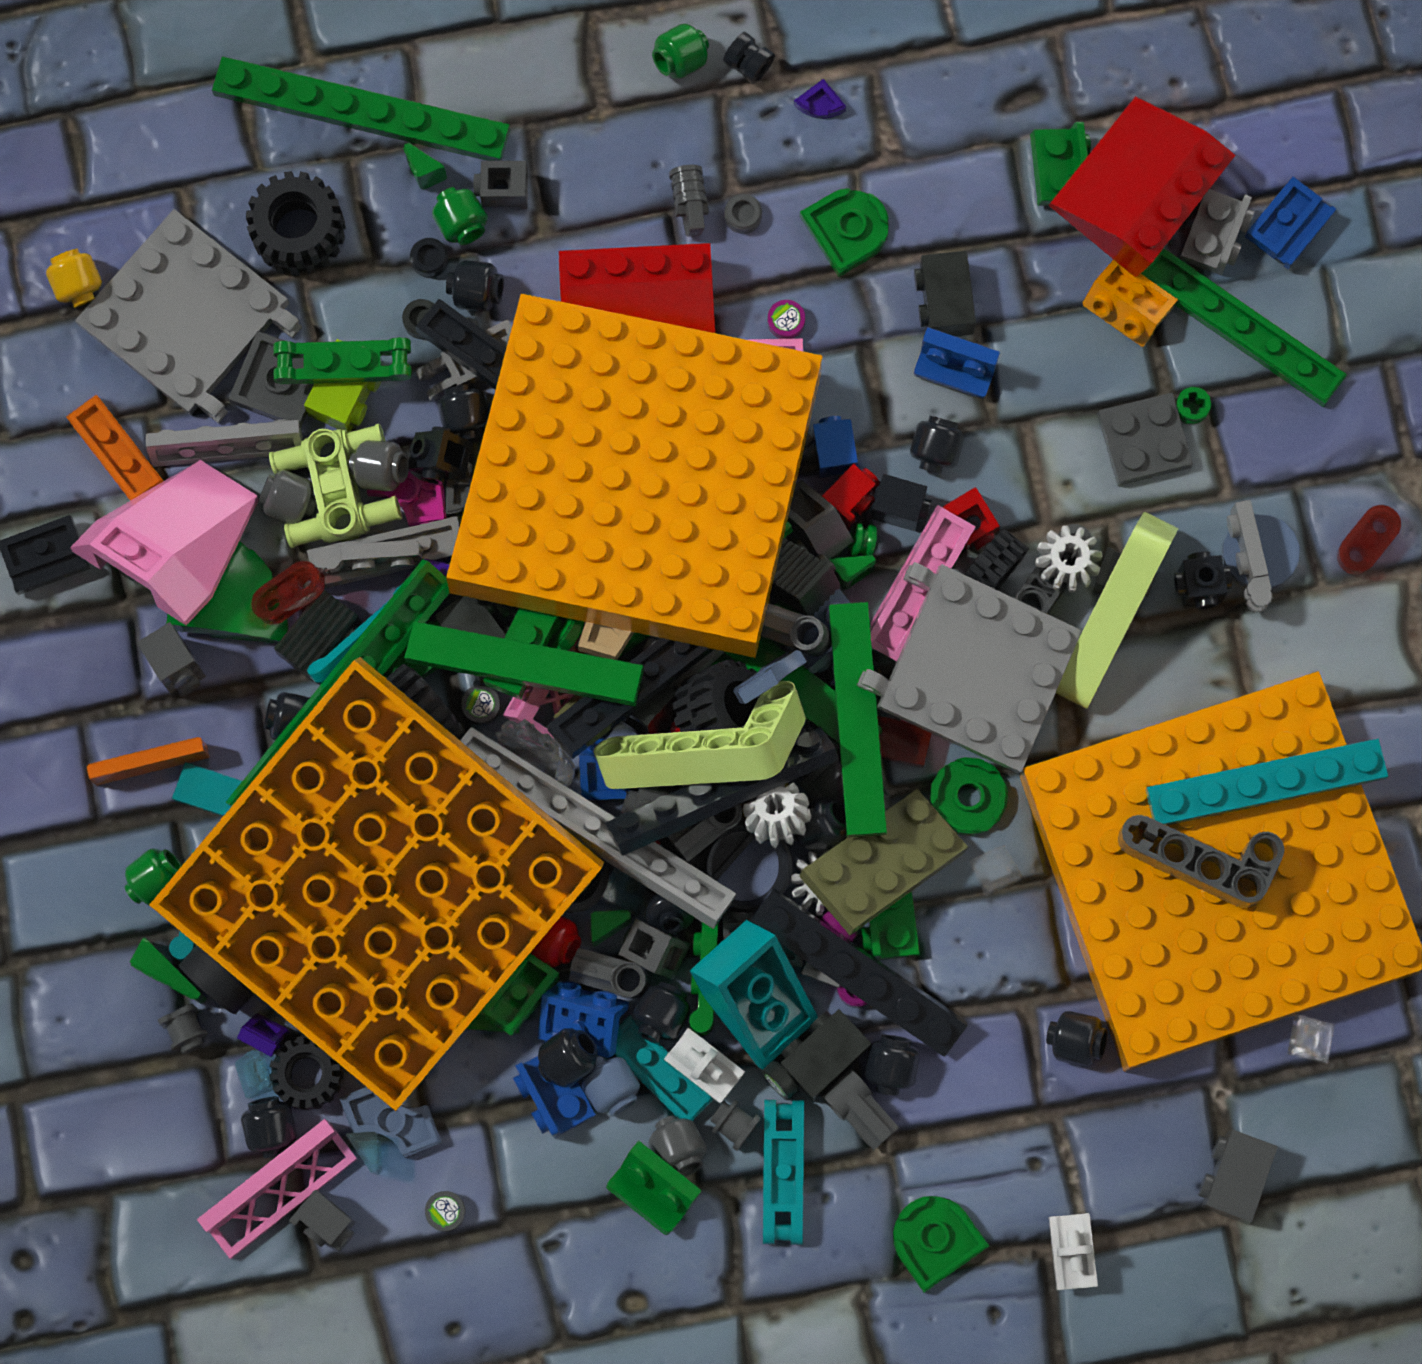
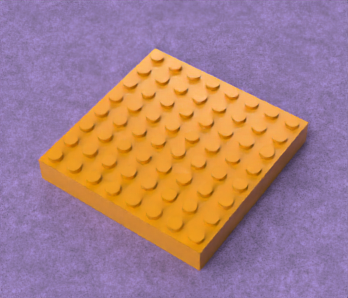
(636, 475)
(377, 883)
(1183, 963)

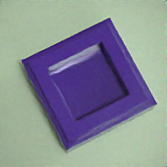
(263, 1034)

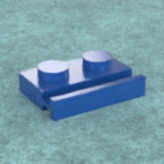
(1290, 222)

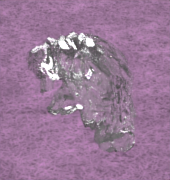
(537, 749)

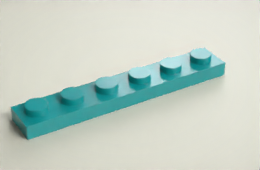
(1267, 782)

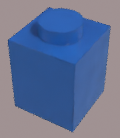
(834, 446)

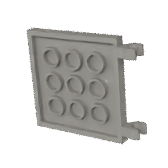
(184, 314)
(976, 667)

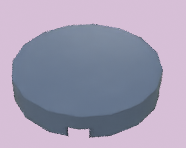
(1279, 549)

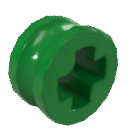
(1201, 397)
(864, 540)

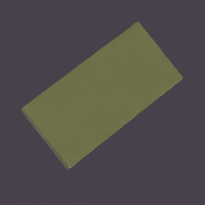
(874, 872)

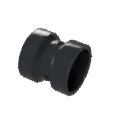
(749, 57)

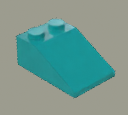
(755, 992)

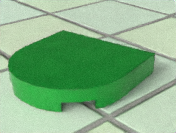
(847, 227)
(935, 1239)

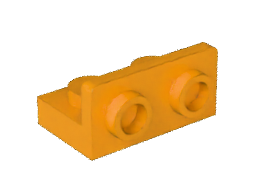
(1129, 302)

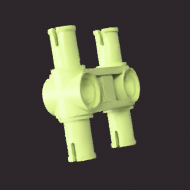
(334, 487)

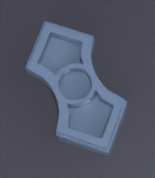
(769, 676)
(408, 1128)

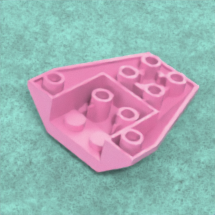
(174, 537)

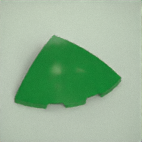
(230, 609)

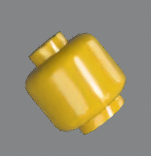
(73, 277)

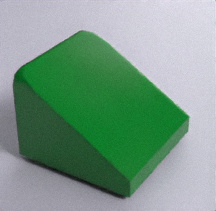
(424, 168)
(853, 569)
(607, 923)

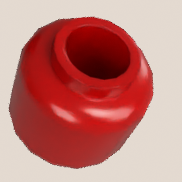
(559, 943)

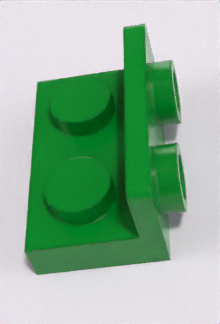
(1056, 158)
(893, 932)
(653, 1188)

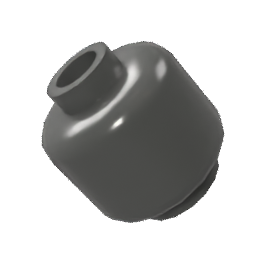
(379, 465)
(287, 497)
(679, 1144)

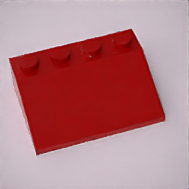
(1141, 183)
(643, 282)

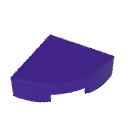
(820, 102)

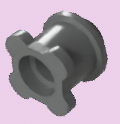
(184, 1029)
(734, 1123)

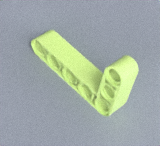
(1116, 608)
(708, 755)

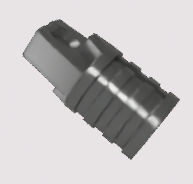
(689, 197)

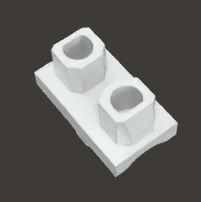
(704, 1065)
(1073, 1251)

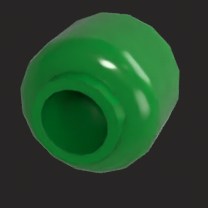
(680, 51)
(459, 216)
(150, 874)

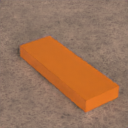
(114, 448)
(147, 761)

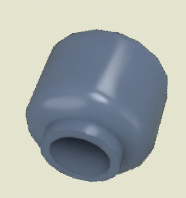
(611, 1086)

